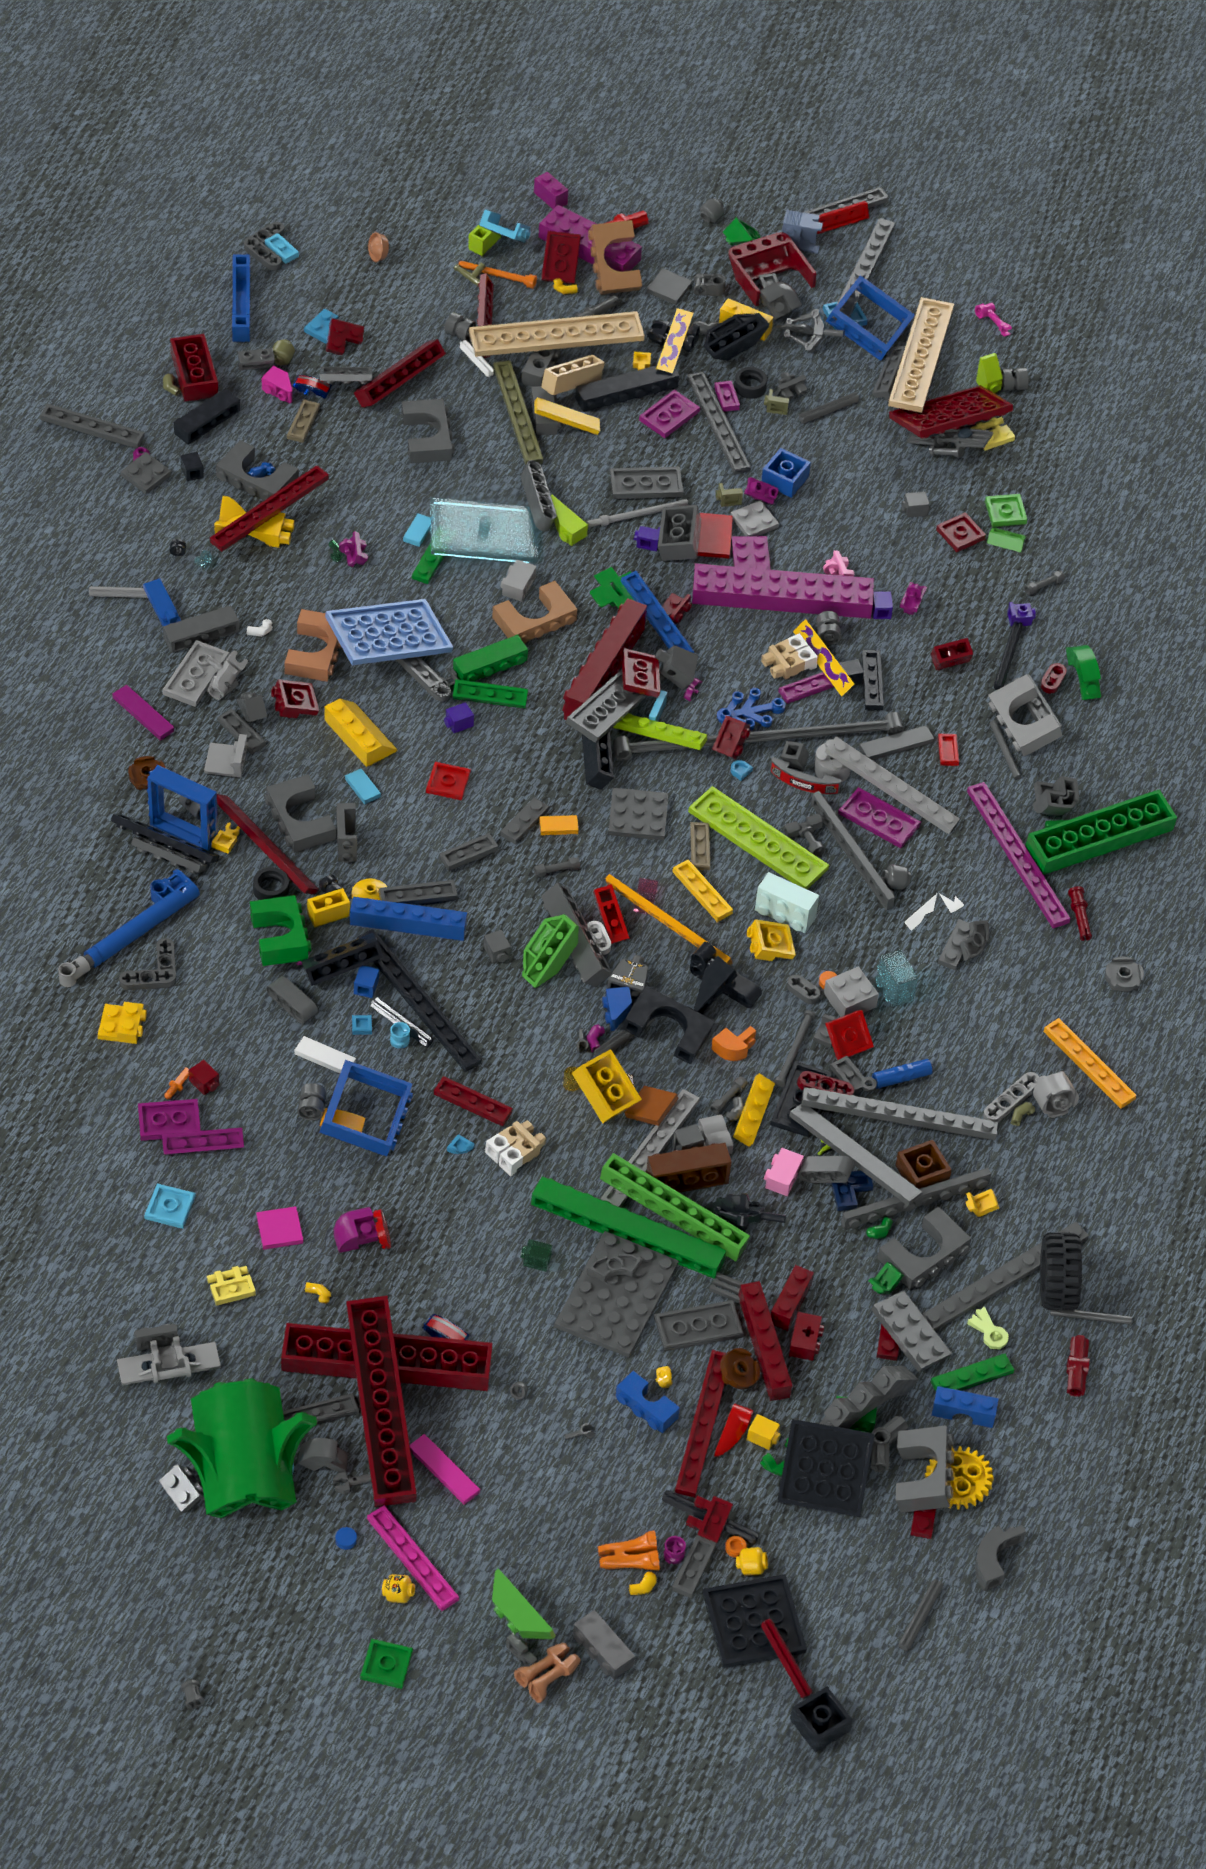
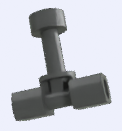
(806, 830)

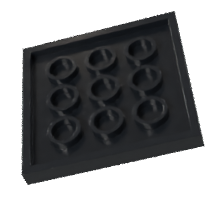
(825, 1468)
(737, 1617)

